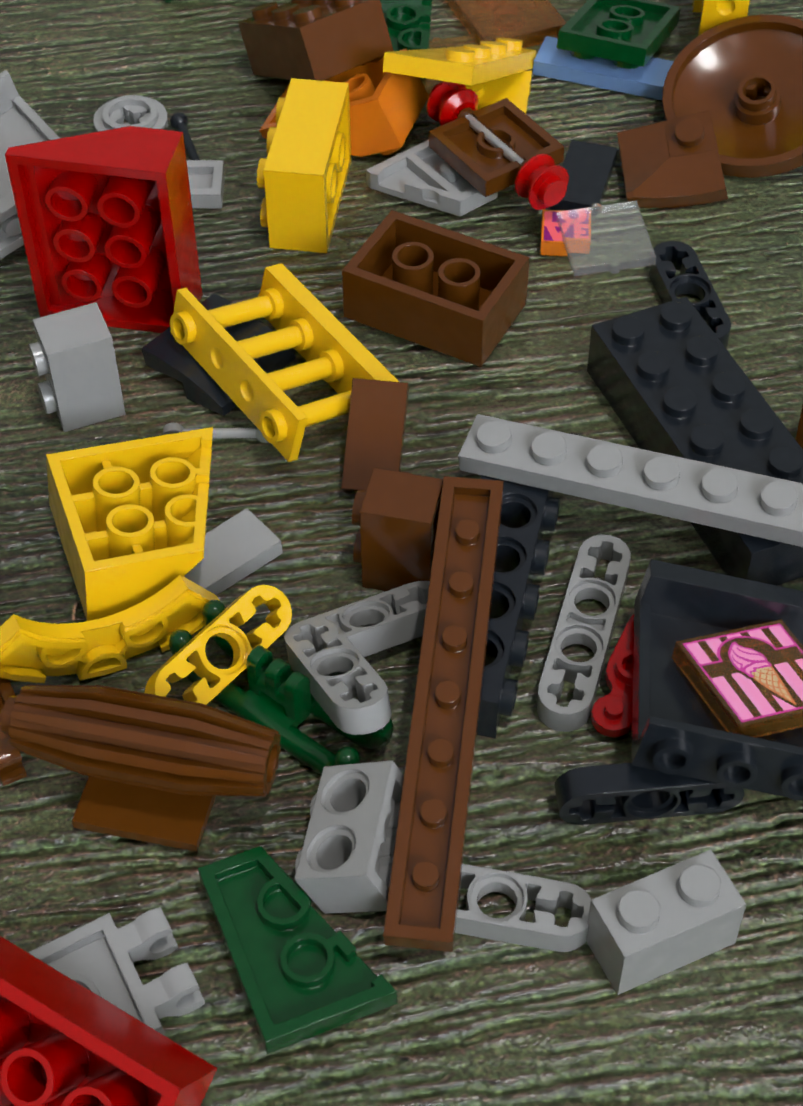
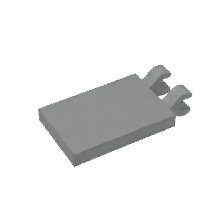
(103, 962)

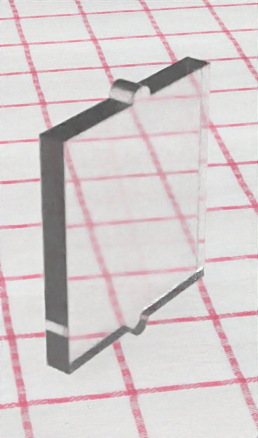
(605, 238)

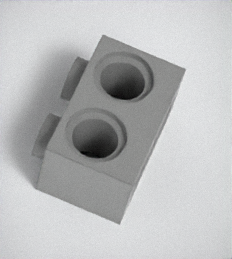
(351, 837)

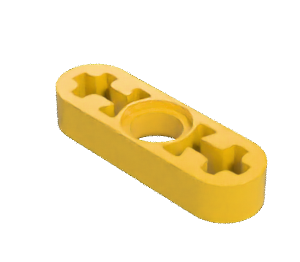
(238, 613)

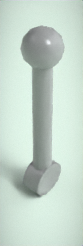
(219, 433)

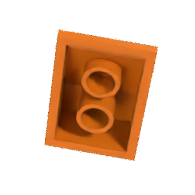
(380, 108)

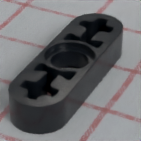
(692, 280)
(637, 793)

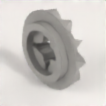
(135, 109)

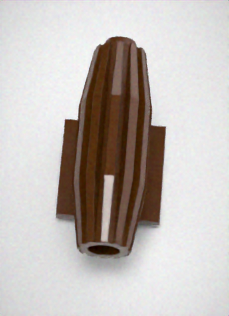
(146, 757)

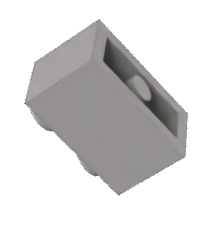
(78, 367)
(664, 921)

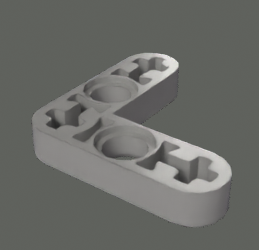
(343, 643)

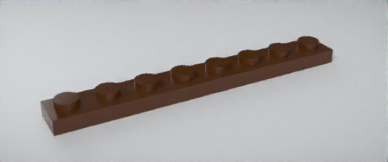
(445, 719)

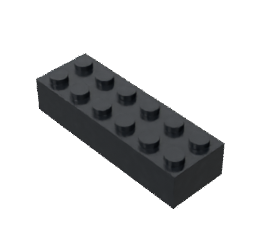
(694, 402)

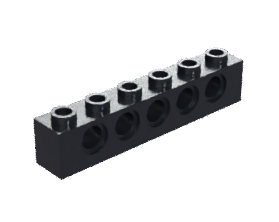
(520, 555)

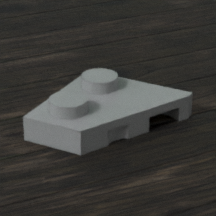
(426, 180)

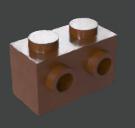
(396, 528)

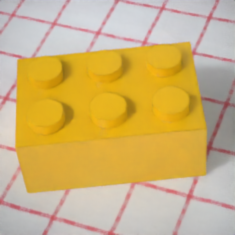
(306, 165)

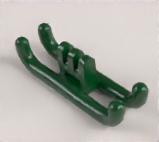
(281, 702)

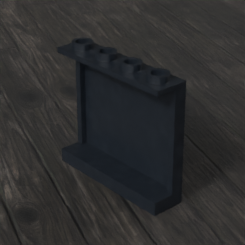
(669, 718)

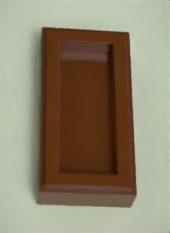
(374, 430)

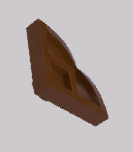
(673, 163)

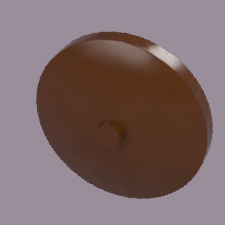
(753, 87)

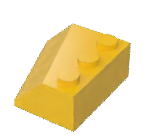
(131, 515)

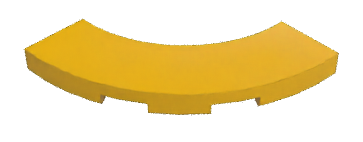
(101, 645)

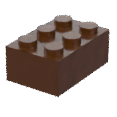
(314, 37)
(435, 287)

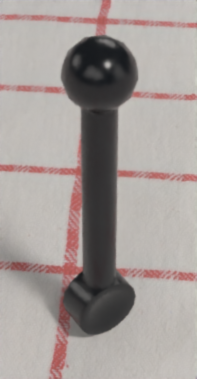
(179, 122)

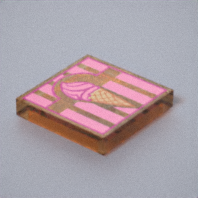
(747, 677)

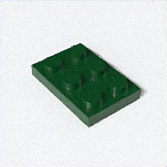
(619, 30)

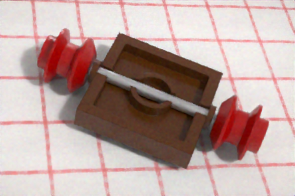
(496, 146)

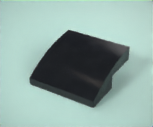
(175, 361)

